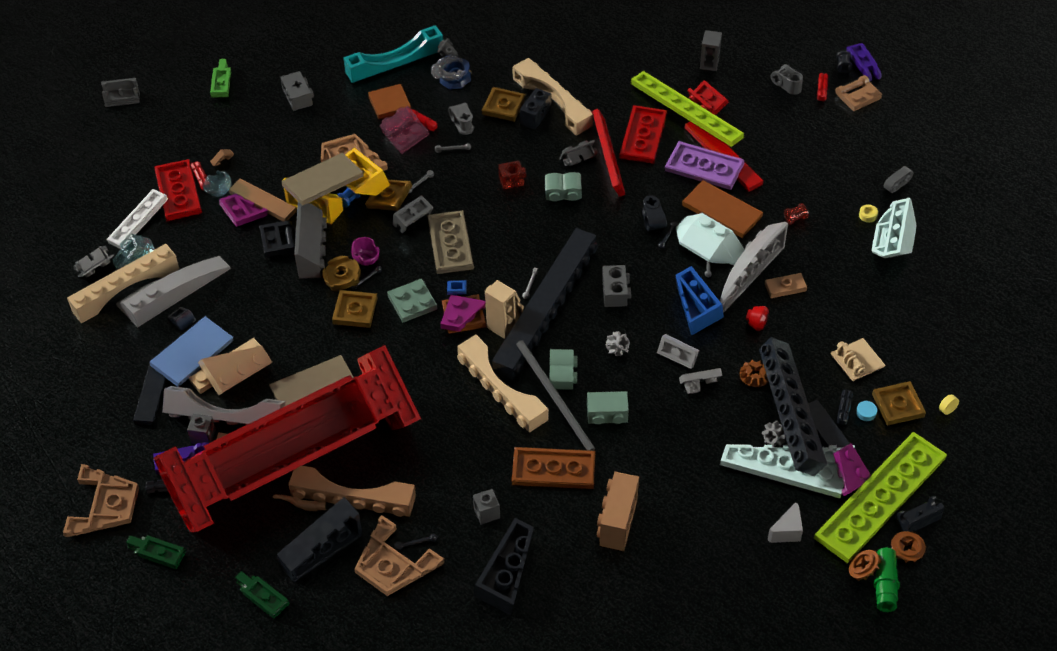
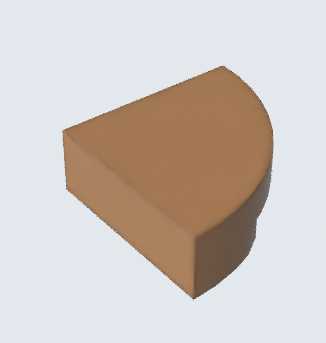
(221, 155)

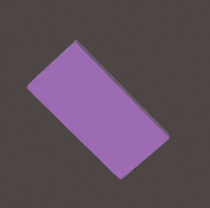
(704, 165)

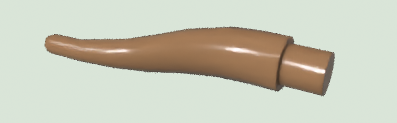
(303, 504)

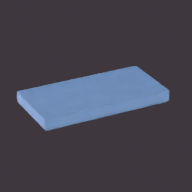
(182, 356)

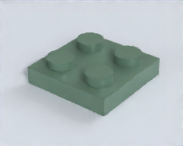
(412, 300)

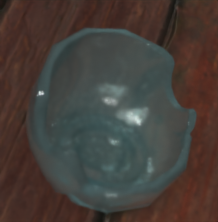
(218, 185)

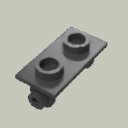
(446, 48)
(583, 149)
(87, 266)

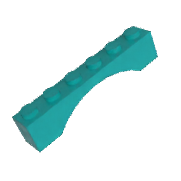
(365, 65)

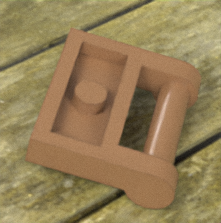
(860, 97)

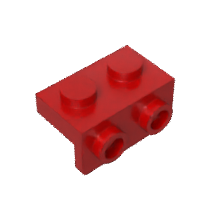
(708, 97)

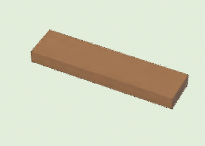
(274, 205)

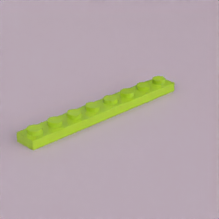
(687, 108)

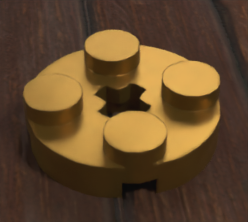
(349, 278)

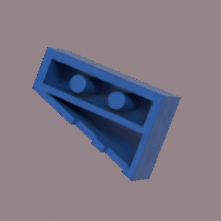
(698, 301)

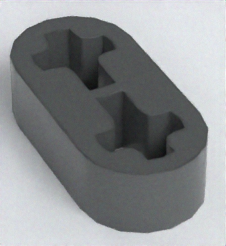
(898, 179)

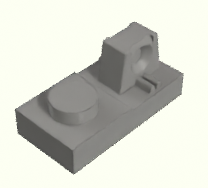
(677, 351)
(693, 380)

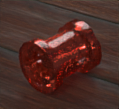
(791, 216)

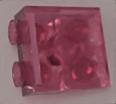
(403, 129)

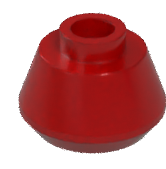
(757, 317)

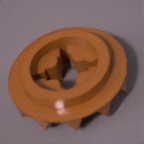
(754, 379)
(907, 538)
(859, 562)

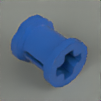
(348, 196)

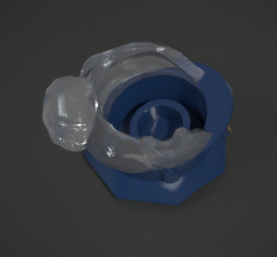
(452, 71)

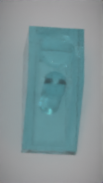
(133, 249)

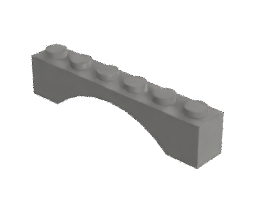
(185, 402)

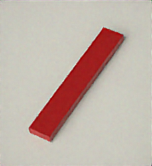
(608, 153)
(747, 176)

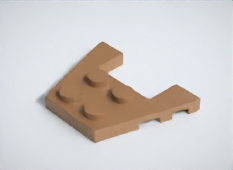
(346, 144)
(111, 505)
(388, 568)

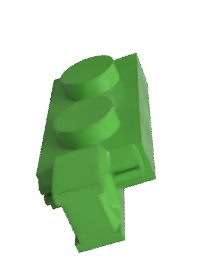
(221, 80)

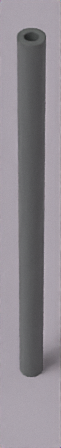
(555, 396)

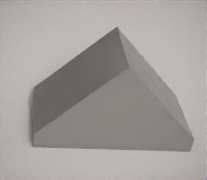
(788, 527)

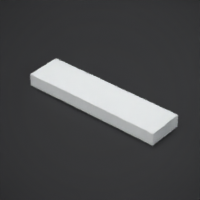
(137, 218)

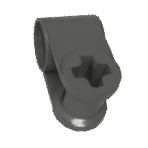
(788, 79)
(462, 118)

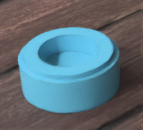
(866, 411)

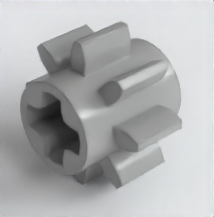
(617, 343)
(774, 434)

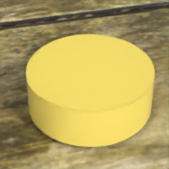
(868, 213)
(949, 404)

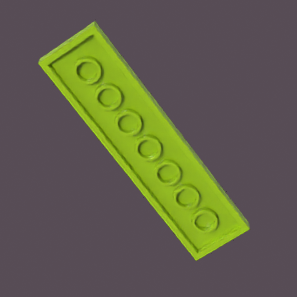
(880, 497)

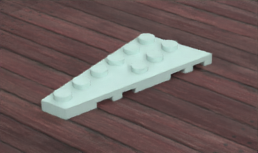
(778, 465)

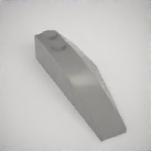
(753, 261)
(169, 290)

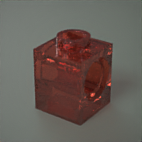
(511, 174)

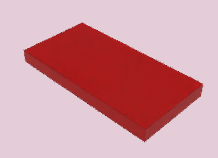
(643, 134)
(179, 185)

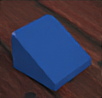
(456, 287)

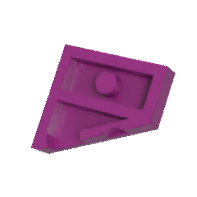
(241, 210)
(460, 312)
(850, 469)

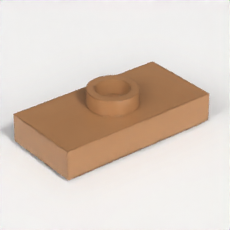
(785, 285)

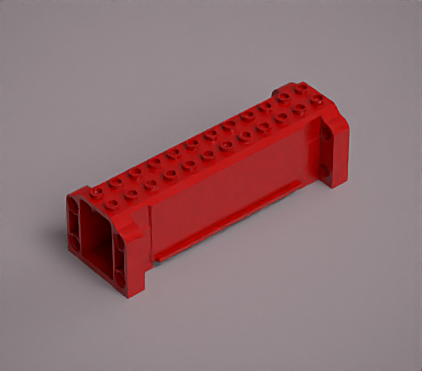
(287, 438)

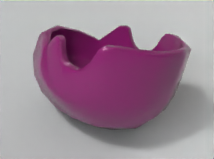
(365, 251)

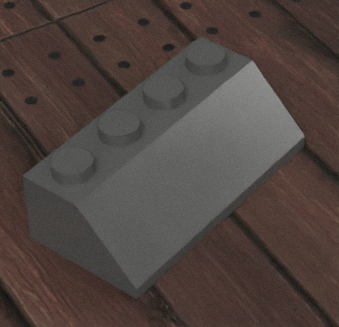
(309, 241)

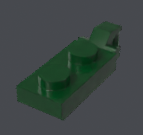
(157, 550)
(262, 594)

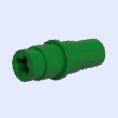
(887, 580)

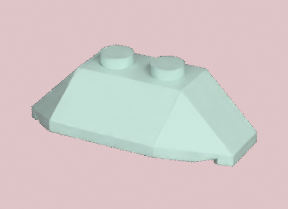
(895, 230)
(709, 239)

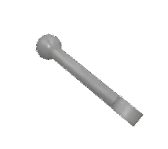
(526, 295)

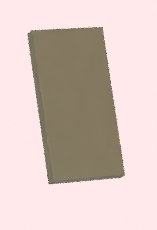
(322, 179)
(450, 242)
(310, 380)

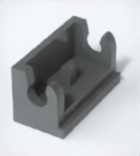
(120, 92)
(412, 213)

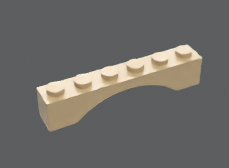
(531, 76)
(94, 297)
(525, 408)

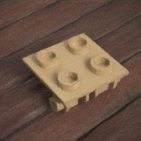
(857, 359)

